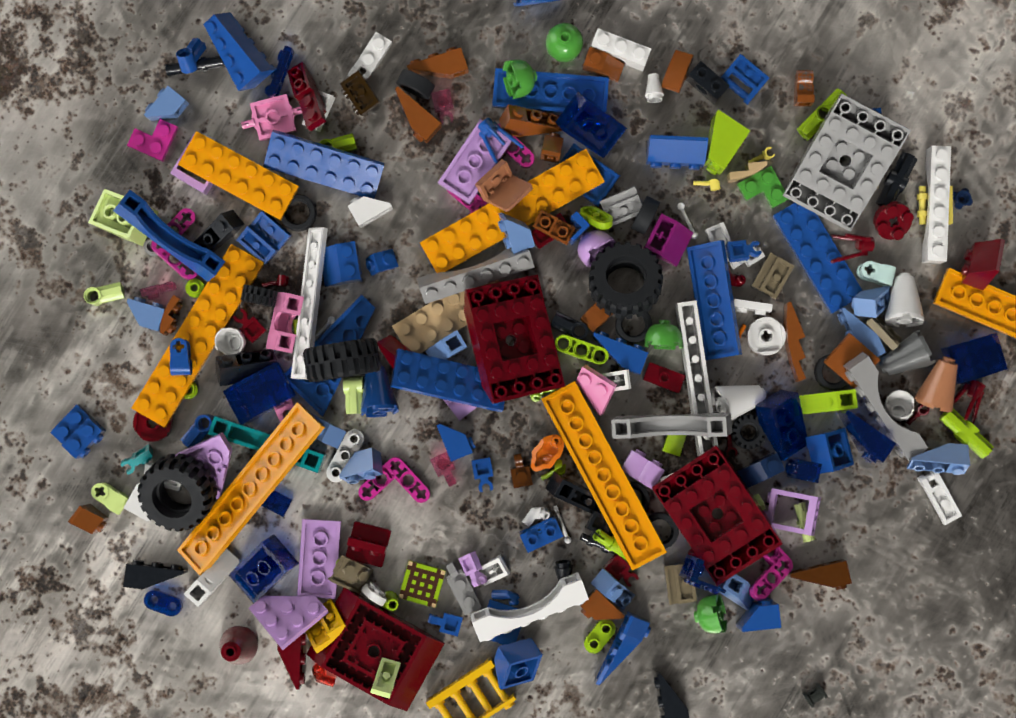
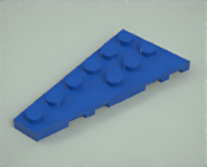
(347, 327)

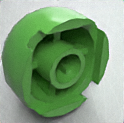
(564, 42)
(519, 78)
(664, 336)
(711, 614)

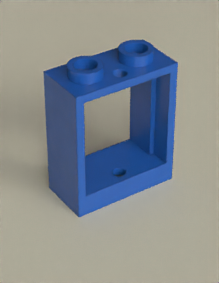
(535, 539)

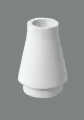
(654, 89)

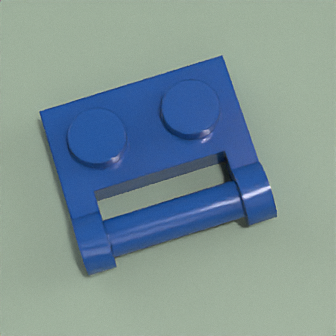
(748, 74)

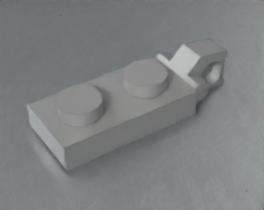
(462, 589)

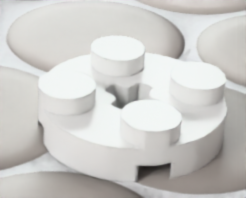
(772, 327)

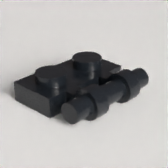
(595, 522)

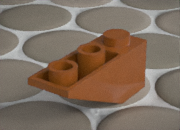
(444, 65)
(526, 122)

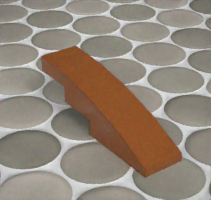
(793, 334)

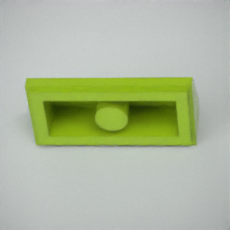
(673, 444)

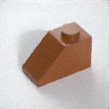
(603, 64)
(552, 148)
(89, 519)
(600, 607)

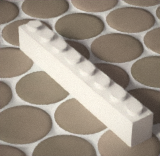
(695, 368)

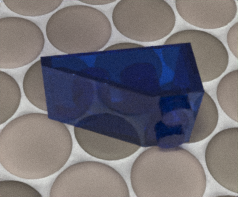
(590, 125)
(976, 357)
(259, 393)
(783, 422)
(868, 441)
(263, 568)

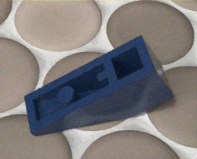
(761, 470)

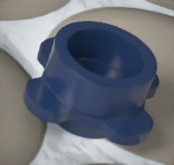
(966, 198)

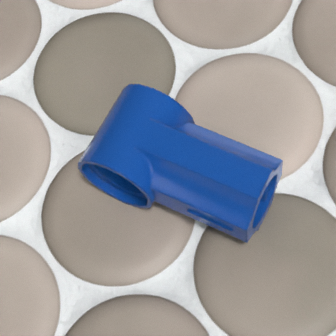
(189, 56)
(197, 431)

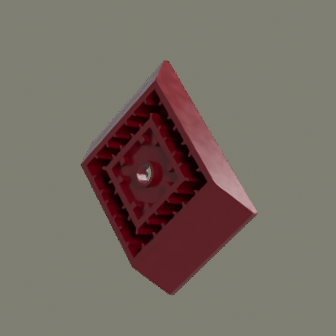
(517, 311)
(723, 543)
(396, 639)

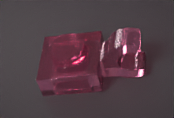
(444, 466)

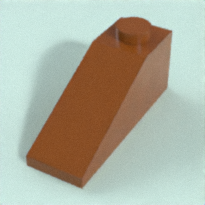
(420, 120)

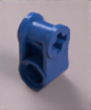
(180, 361)

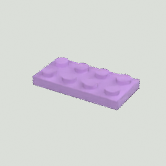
(472, 164)
(318, 557)

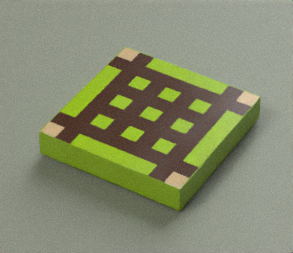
(422, 584)

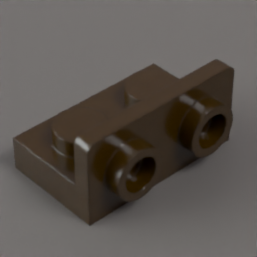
(360, 93)

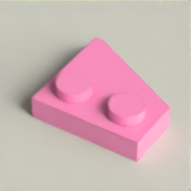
(595, 388)

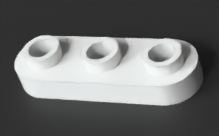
(348, 447)

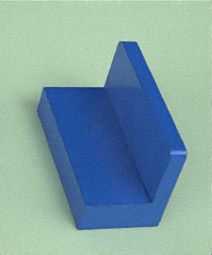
(580, 224)

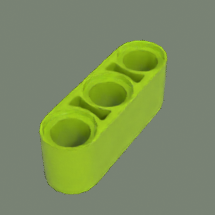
(591, 349)

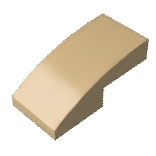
(750, 169)

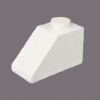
(368, 209)

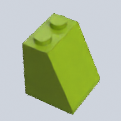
(723, 142)

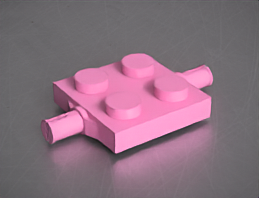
(272, 114)

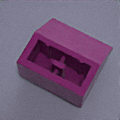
(668, 240)

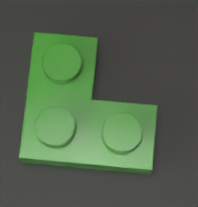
(766, 182)

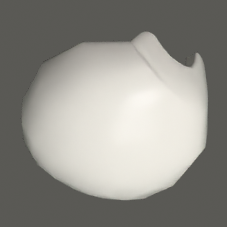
(230, 341)
(899, 405)

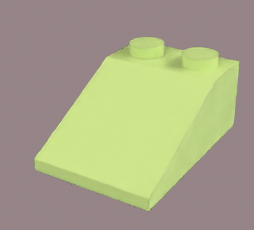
(108, 220)

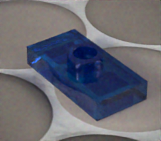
(277, 503)

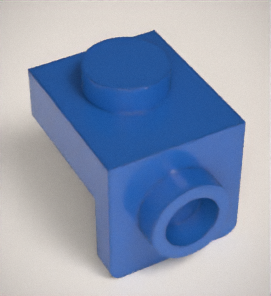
(381, 262)

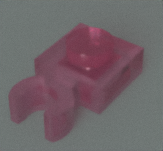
(443, 103)
(154, 291)

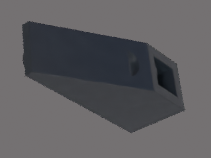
(220, 231)
(236, 367)
(145, 575)
(669, 700)

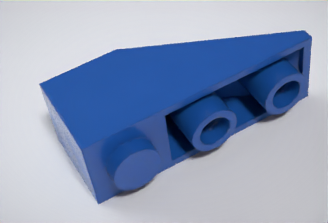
(623, 354)

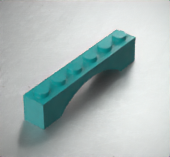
(254, 439)

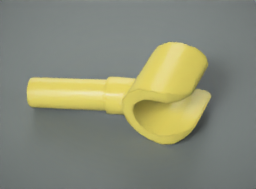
(762, 156)
(714, 184)

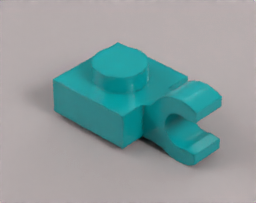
(142, 456)

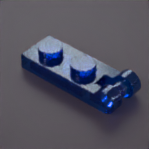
(278, 76)

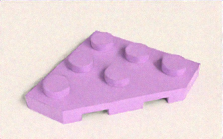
(215, 455)
(288, 616)

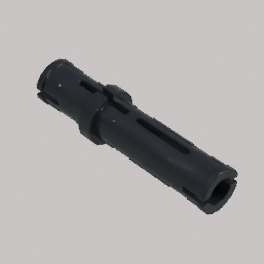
(204, 64)

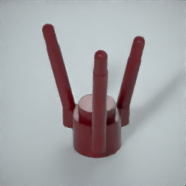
(862, 243)
(974, 391)

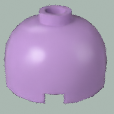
(592, 243)

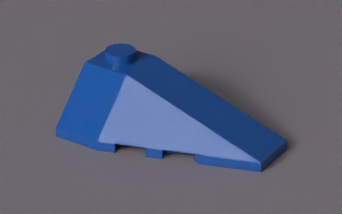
(627, 639)

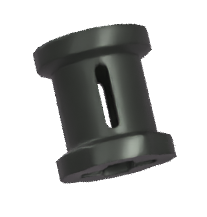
(815, 695)

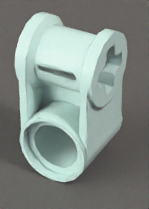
(879, 273)

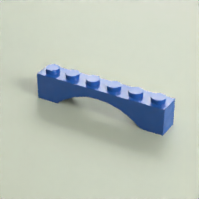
(142, 217)

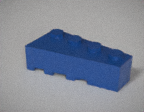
(237, 51)

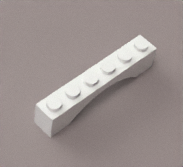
(938, 180)
(493, 622)

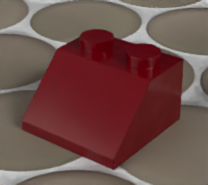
(982, 263)

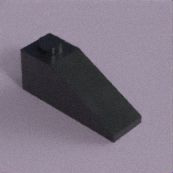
(571, 492)

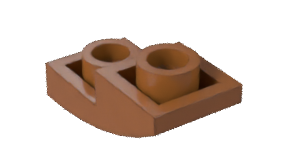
(677, 71)
(554, 227)
(595, 318)
(168, 322)

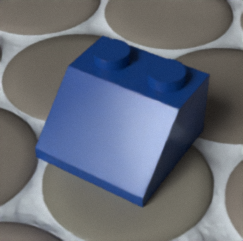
(342, 264)
(455, 442)
(830, 450)
(760, 616)
(517, 663)

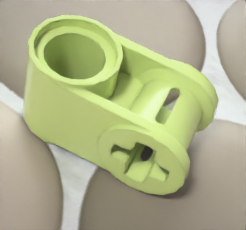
(112, 499)

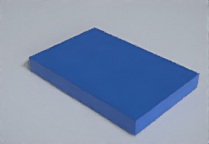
(609, 176)

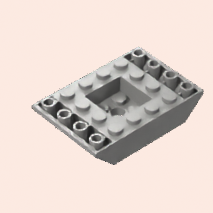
(844, 190)

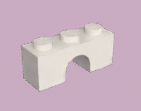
(630, 52)

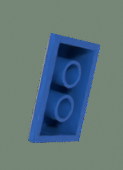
(676, 151)

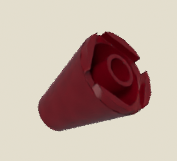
(238, 645)

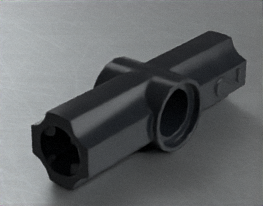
(897, 179)

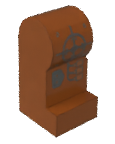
(804, 88)

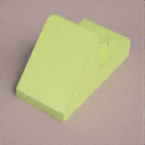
(385, 677)

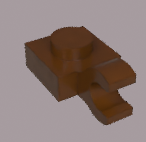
(521, 474)

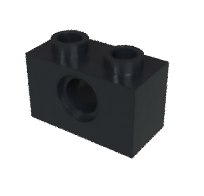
(707, 82)

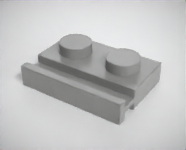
(622, 205)

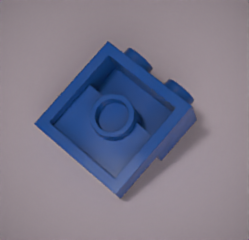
(78, 432)

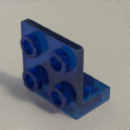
(692, 569)

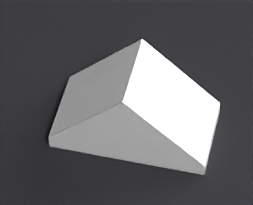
(621, 378)
(133, 505)
(495, 569)

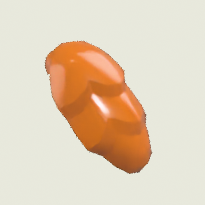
(547, 452)

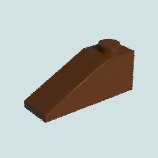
(829, 574)

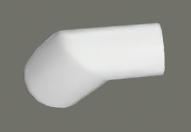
(536, 513)

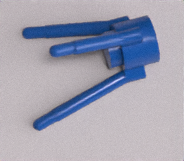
(490, 129)

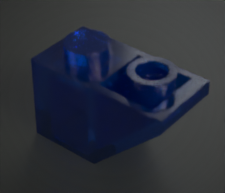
(803, 470)

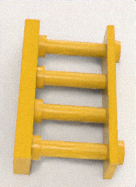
(470, 680)

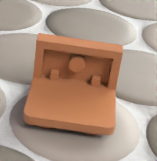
(502, 187)

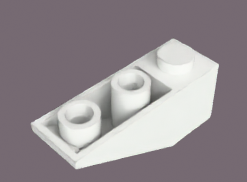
(212, 578)

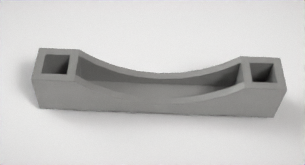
(444, 284)
(865, 376)
(680, 424)

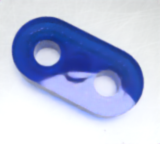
(163, 603)

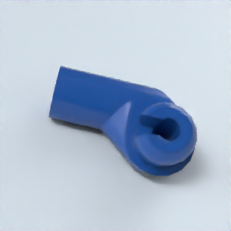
(506, 594)

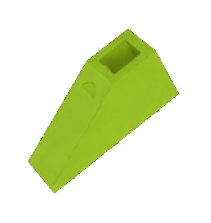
(828, 401)

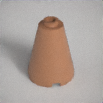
(939, 386)

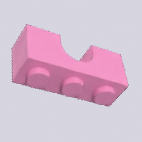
(280, 332)

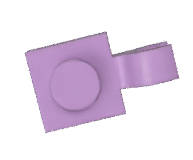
(471, 566)

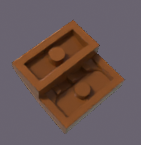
(844, 352)

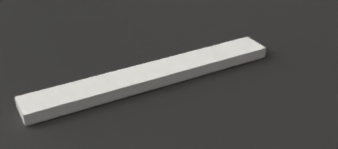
(311, 292)

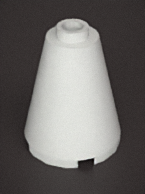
(904, 303)
(736, 398)

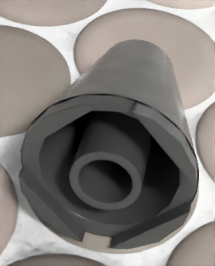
(909, 355)

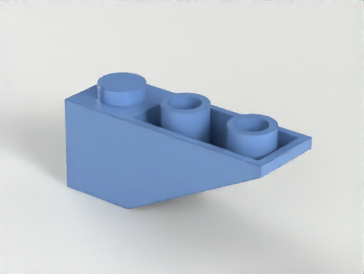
(861, 332)
(947, 458)

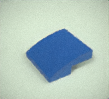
(264, 237)

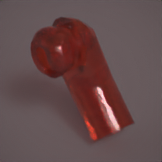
(321, 676)

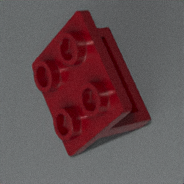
(368, 544)

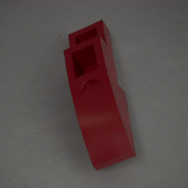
(308, 96)

